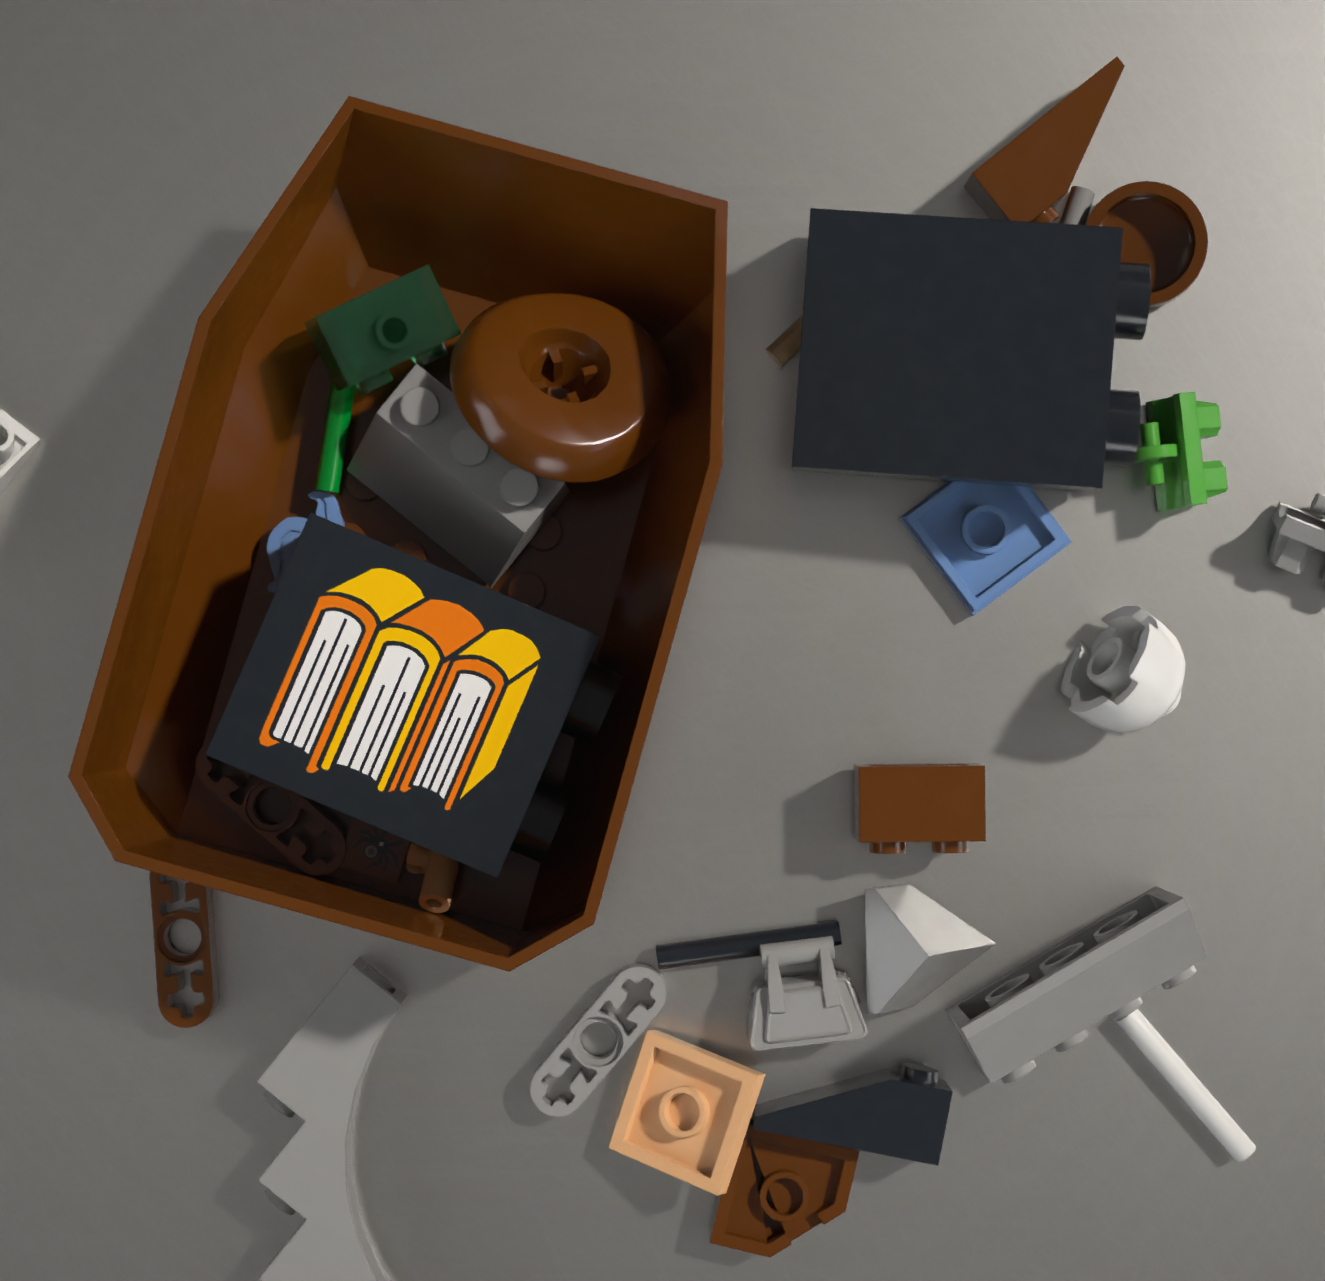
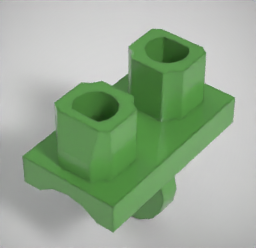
(1174, 451)

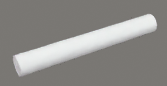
(1187, 1085)

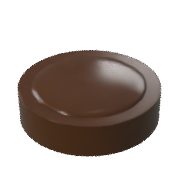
(1158, 230)

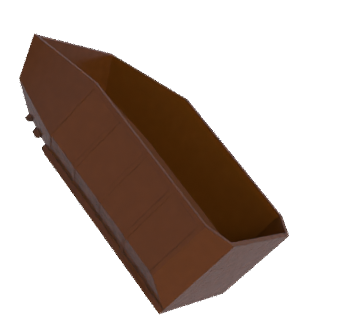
(244, 455)

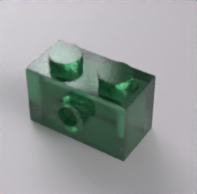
(383, 330)

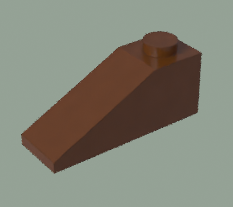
(1040, 163)

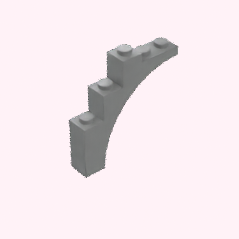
(314, 1173)

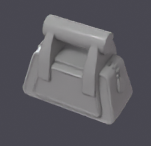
(802, 1007)

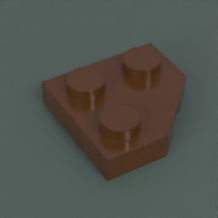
(781, 1191)

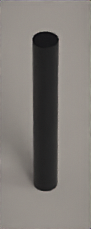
(738, 945)

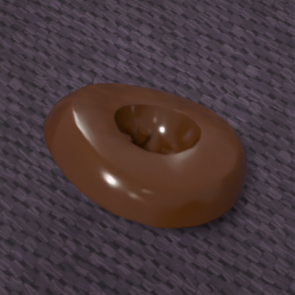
(562, 385)

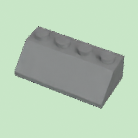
(1078, 984)

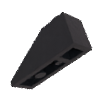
(873, 1113)

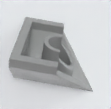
(912, 946)

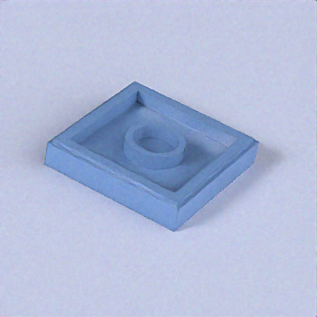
(984, 537)

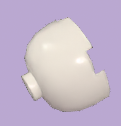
(1127, 675)

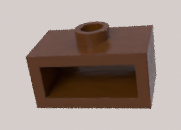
(919, 805)

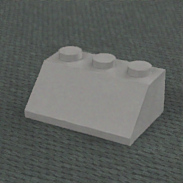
(449, 480)

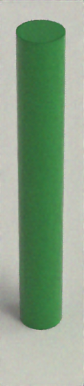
(334, 439)

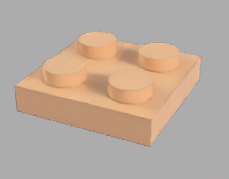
(686, 1111)

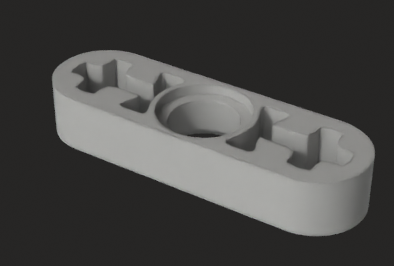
(581, 1085)

